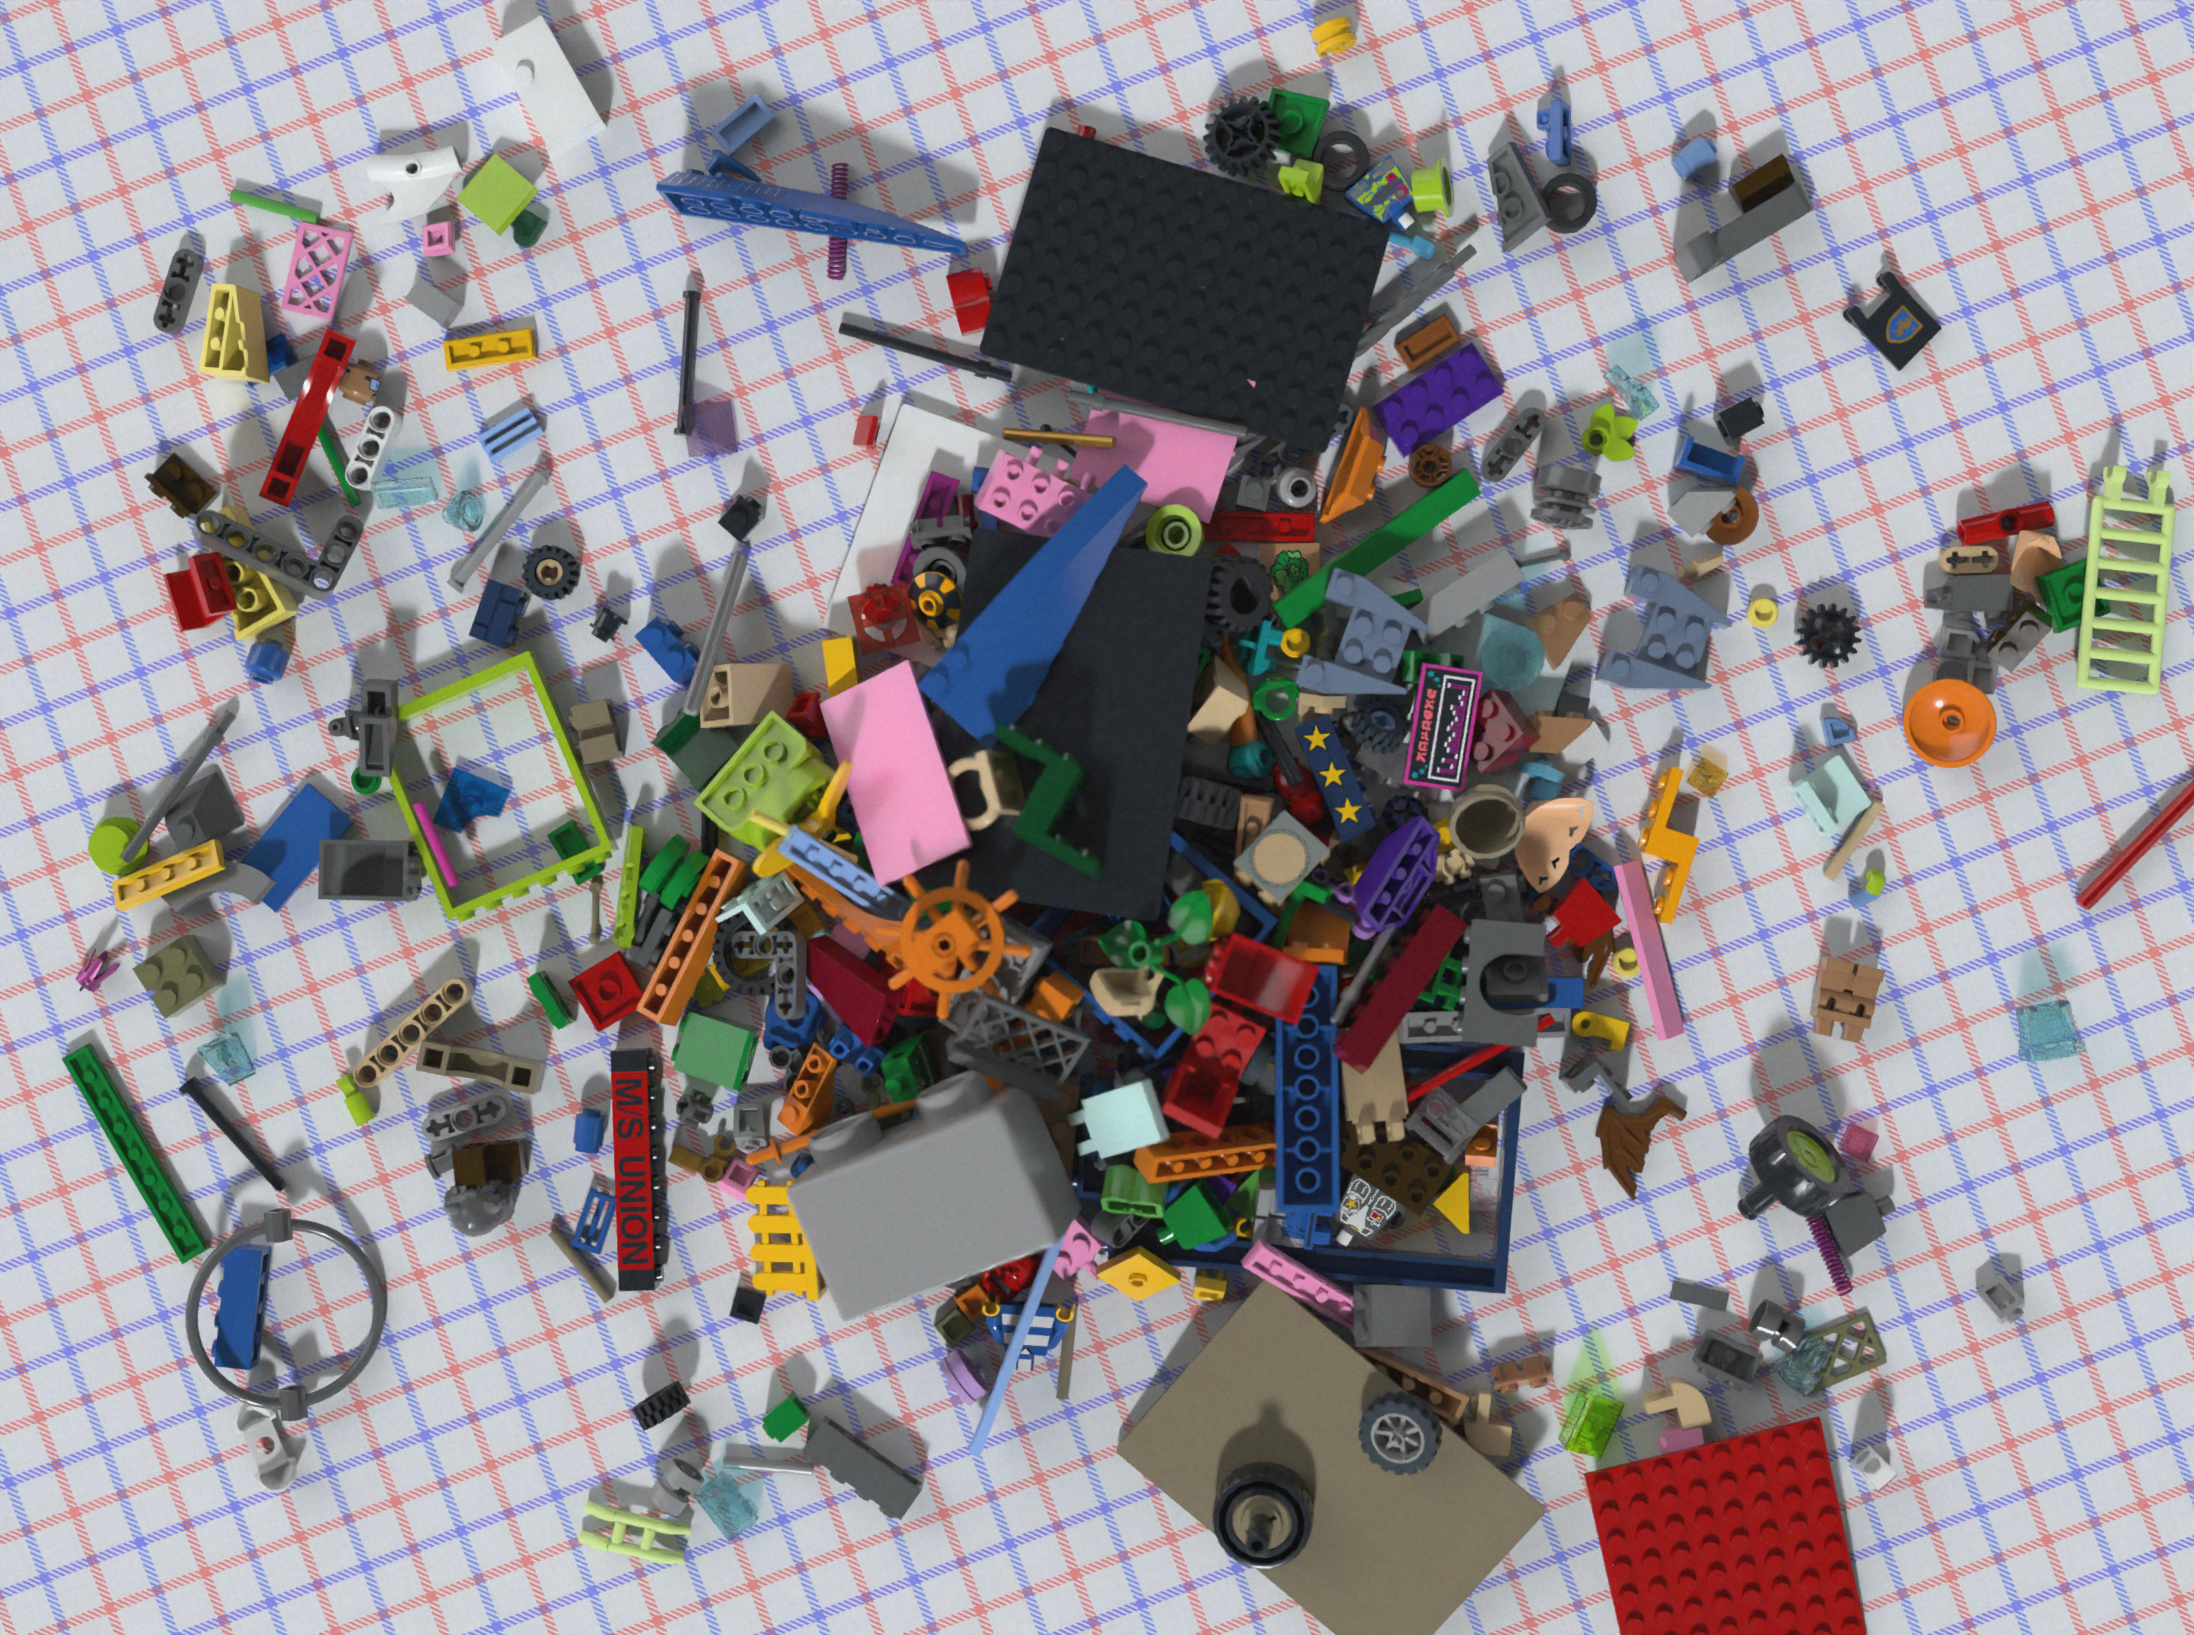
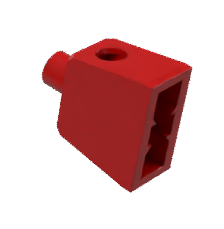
(1581, 916)

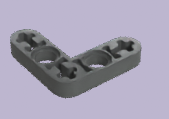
(785, 959)

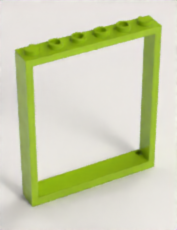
(547, 876)

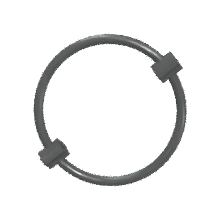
(293, 1398)

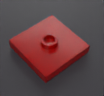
(608, 991)

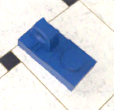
(1558, 122)

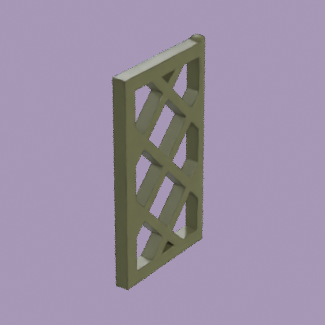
(1856, 1367)

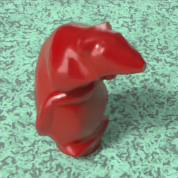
(1305, 803)

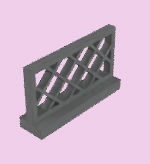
(1001, 1064)

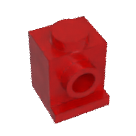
(807, 716)

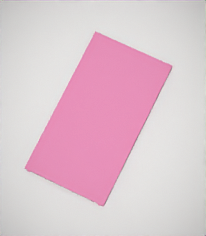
(897, 774)

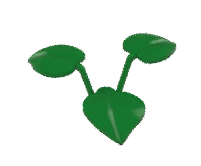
(1130, 948)

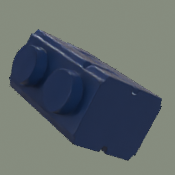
(498, 614)

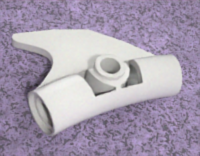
(414, 191)

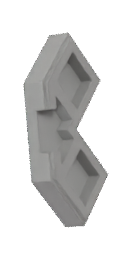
(1967, 646)

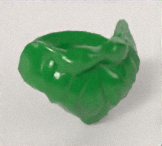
(1269, 684)

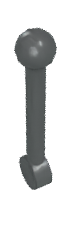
(1564, 555)

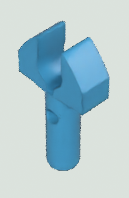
(1418, 245)

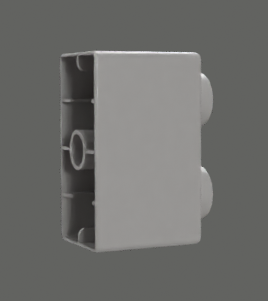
(932, 1195)

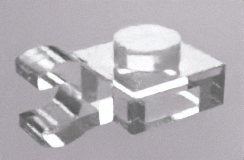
(1483, 1191)

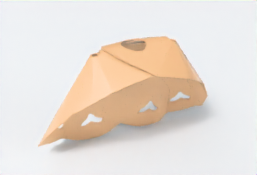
(2033, 561)
(1549, 838)

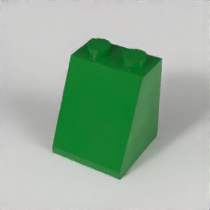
(716, 1049)

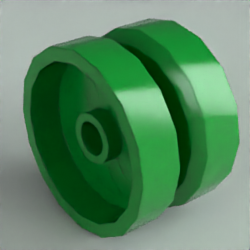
(671, 870)

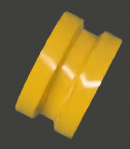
(1334, 36)

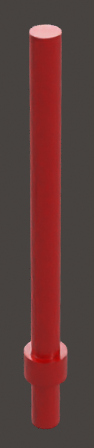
(1466, 1064)

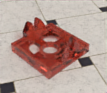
(867, 643)

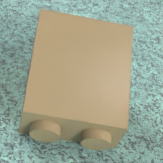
(746, 694)

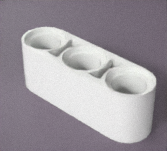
(373, 433)

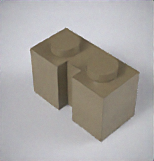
(596, 732)

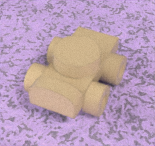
(1453, 865)

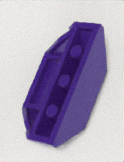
(1398, 875)

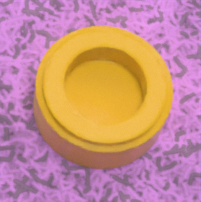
(1295, 642)

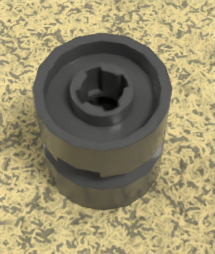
(1779, 1327)

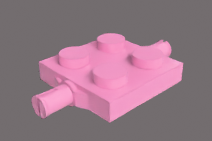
(1077, 1250)

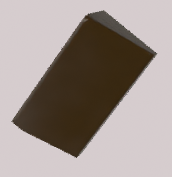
(1762, 184)

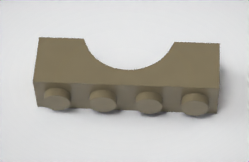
(481, 1064)

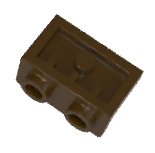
(182, 487)

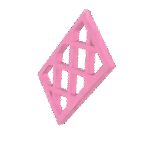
(301, 252)

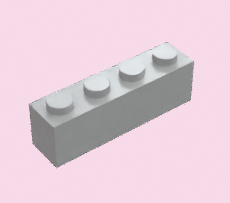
(1466, 595)

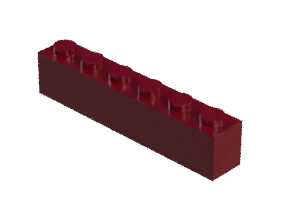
(1399, 988)

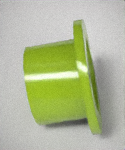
(1433, 188)
(1175, 531)
(110, 841)

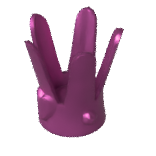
(88, 976)

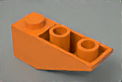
(811, 1093)

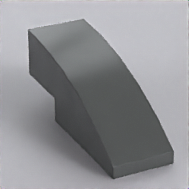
(378, 727)

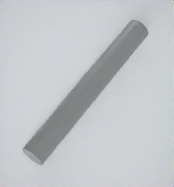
(768, 1465)

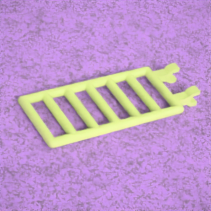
(2156, 504)

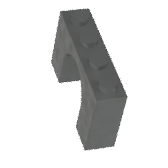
(1488, 941)

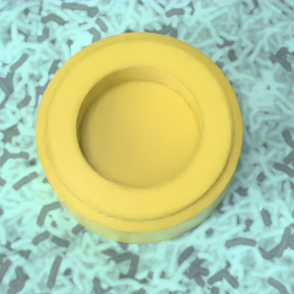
(1762, 612)
(1625, 962)

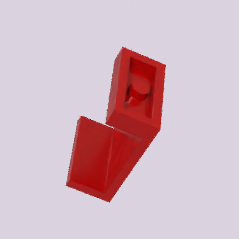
(201, 593)

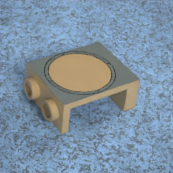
(1280, 859)

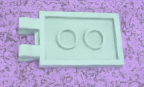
(1121, 1120)

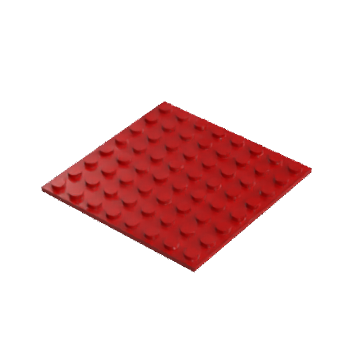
(1728, 1538)

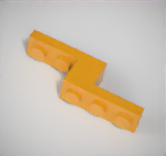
(1668, 845)

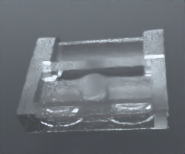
(1449, 1118)

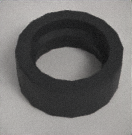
(1351, 140)
(1588, 192)

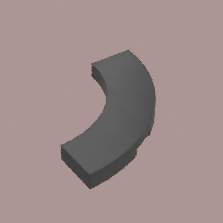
(236, 879)

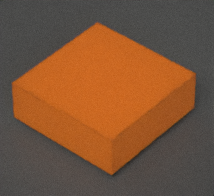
(971, 1301)

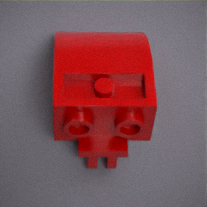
(1260, 977)

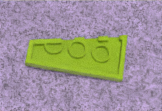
(628, 895)

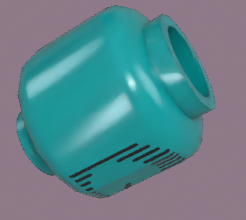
(1250, 760)

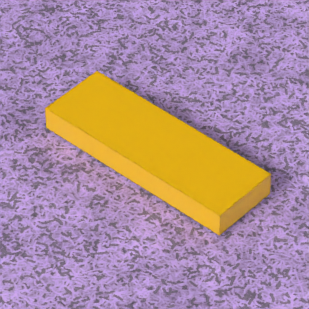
(489, 349)

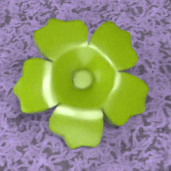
(707, 991)

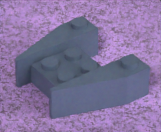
(1670, 639)
(1369, 644)

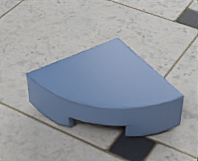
(1837, 731)

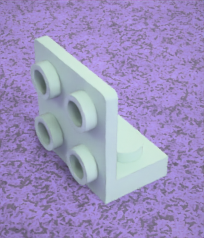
(1830, 796)
(764, 902)

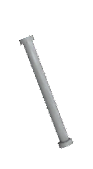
(498, 531)

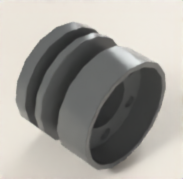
(1566, 492)

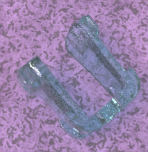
(2048, 1032)

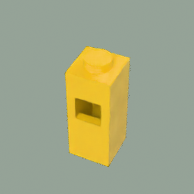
(841, 663)

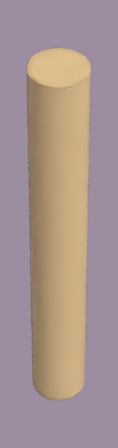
(1853, 840)

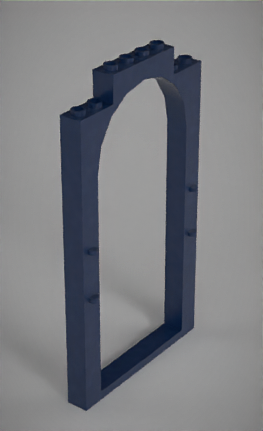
(1340, 1261)

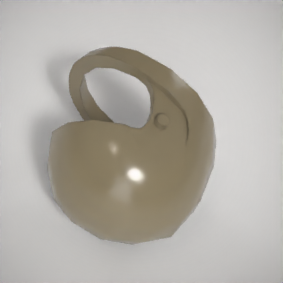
(1485, 820)

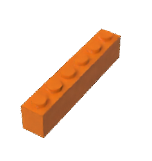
(693, 939)

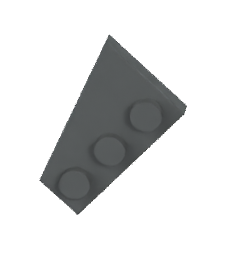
(1518, 197)

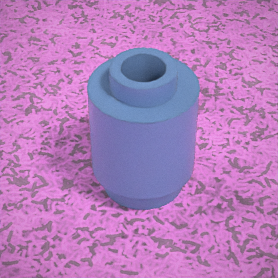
(1694, 157)

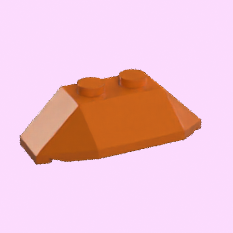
(1356, 470)

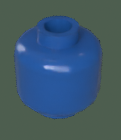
(267, 661)

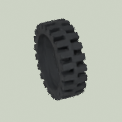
(724, 964)

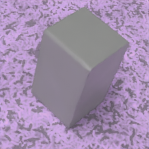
(433, 303)

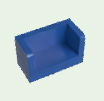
(1708, 463)

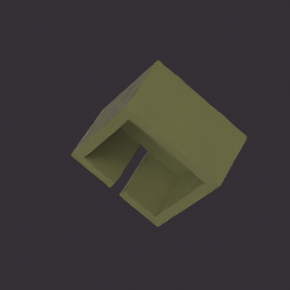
(179, 976)

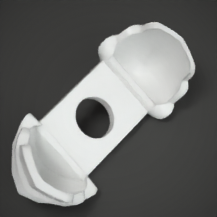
(275, 1469)

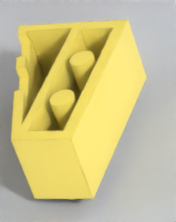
(234, 336)

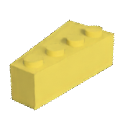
(259, 598)

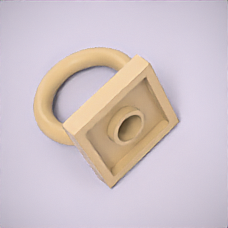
(999, 783)

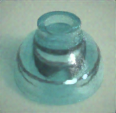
(464, 511)

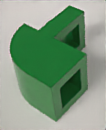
(1412, 661)

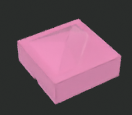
(438, 239)

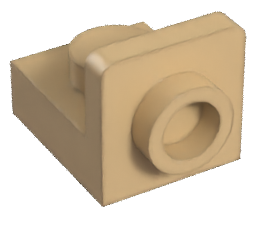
(1316, 704)

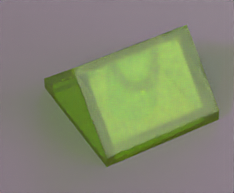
(1590, 1422)

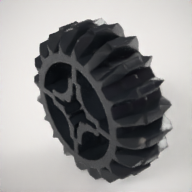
(1249, 126)

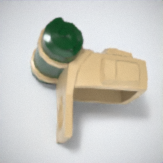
(1129, 993)

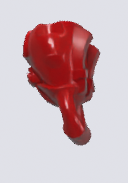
(1015, 1274)

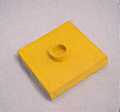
(1138, 1273)

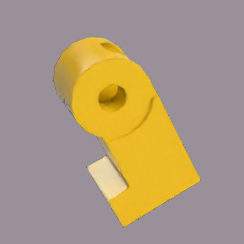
(1589, 1023)

